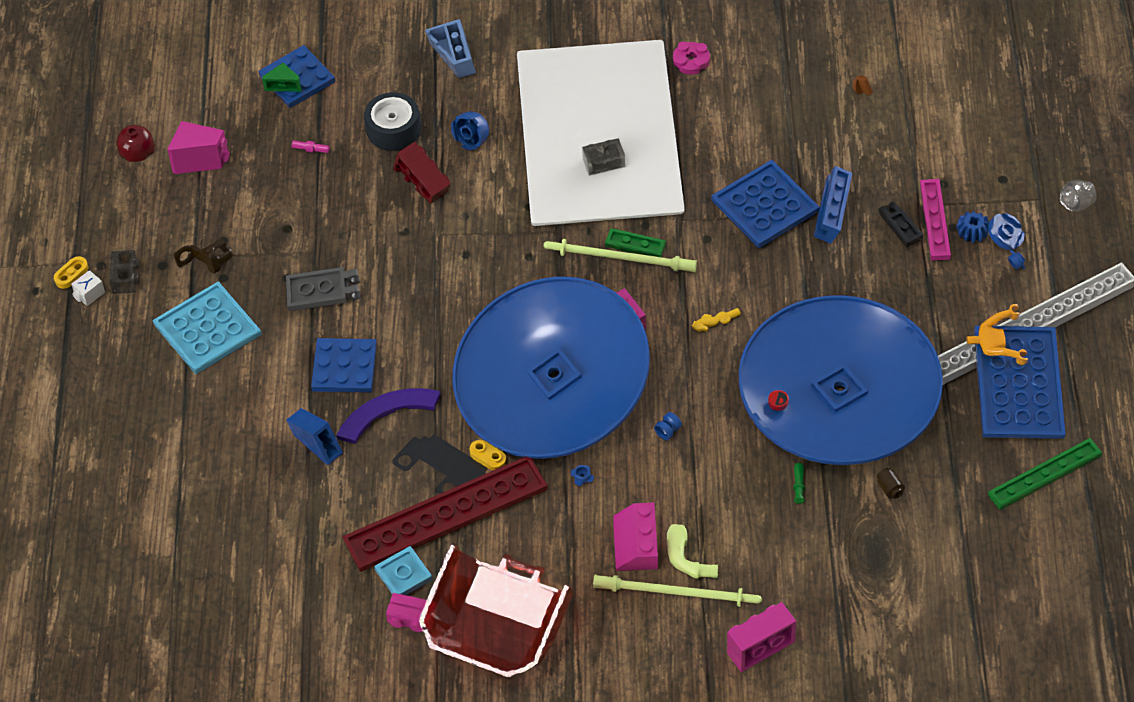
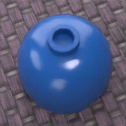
(470, 129)

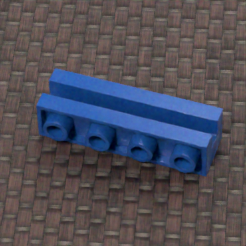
(833, 204)

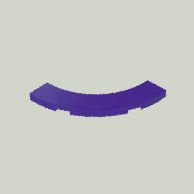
(383, 405)

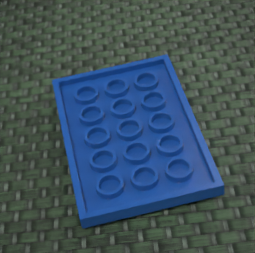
(1017, 397)

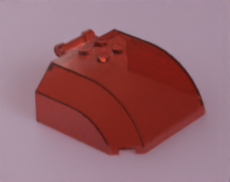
(492, 614)

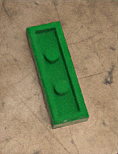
(635, 243)

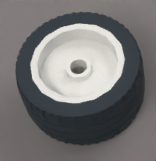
(392, 121)

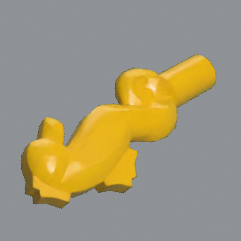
(709, 321)

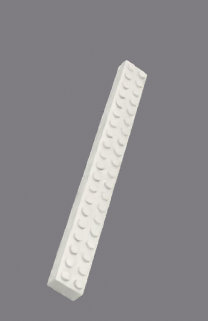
(1047, 314)

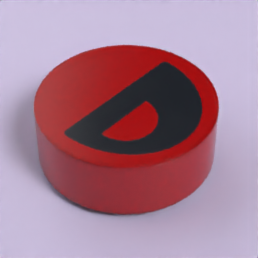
(778, 400)

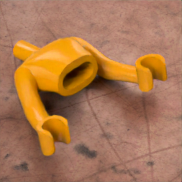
(993, 339)

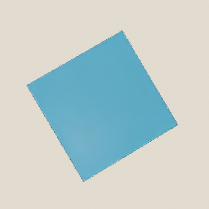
(207, 327)

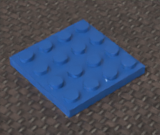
(765, 203)

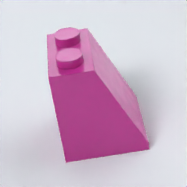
(197, 148)

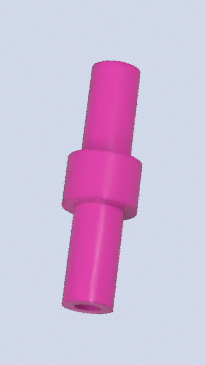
(310, 146)

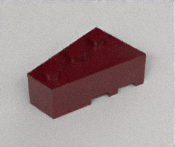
(421, 172)

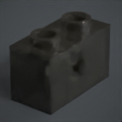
(603, 156)

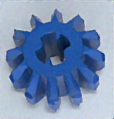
(973, 226)

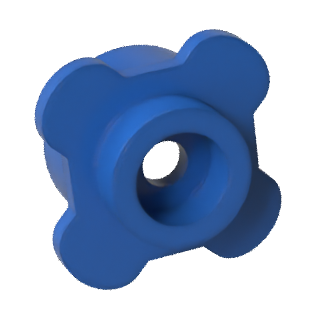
(1016, 260)
(582, 470)

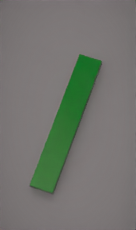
(1044, 473)

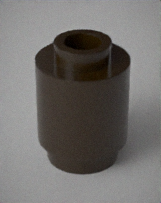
(890, 483)

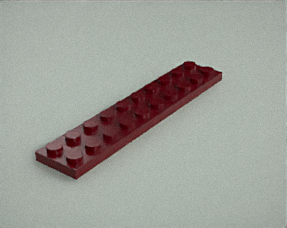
(445, 513)

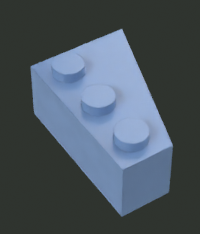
(452, 46)

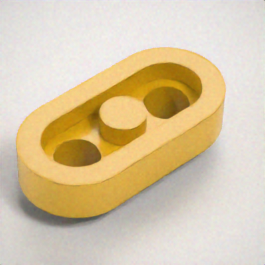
(70, 273)
(486, 454)

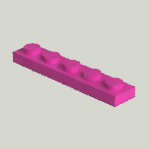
(935, 219)

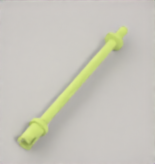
(675, 263)
(615, 583)

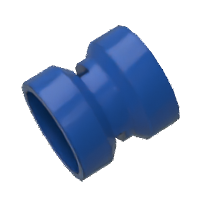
(667, 426)

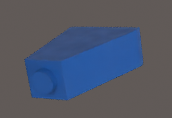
(315, 435)

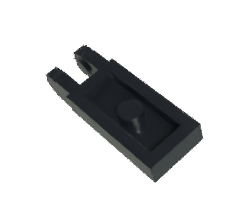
(901, 224)

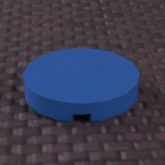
(1006, 231)

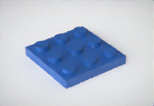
(312, 75)
(344, 365)

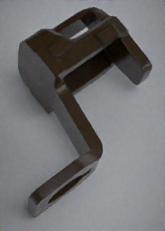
(205, 255)

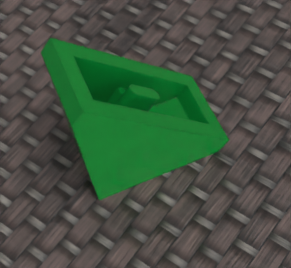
(281, 79)

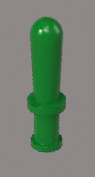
(799, 487)

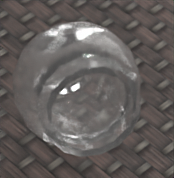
(1078, 195)

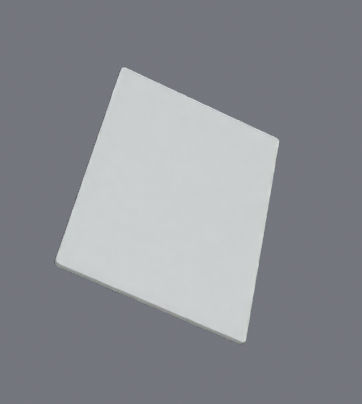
(594, 97)

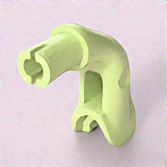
(675, 546)

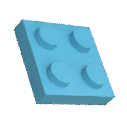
(403, 572)

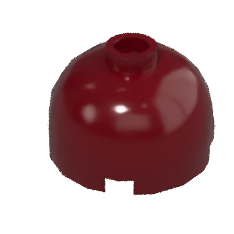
(135, 143)

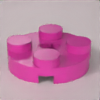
(691, 49)

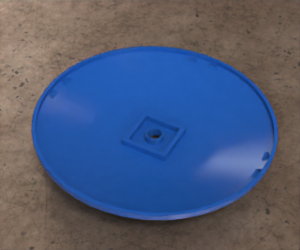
(544, 328)
(849, 343)

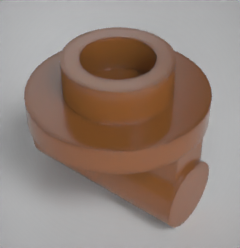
(862, 85)

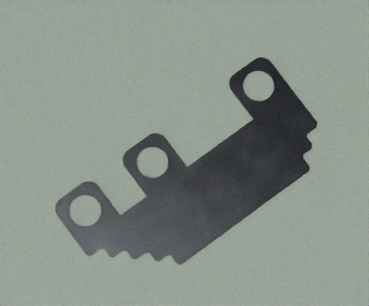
(443, 457)

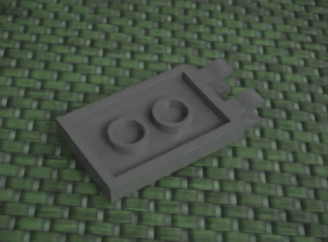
(321, 288)

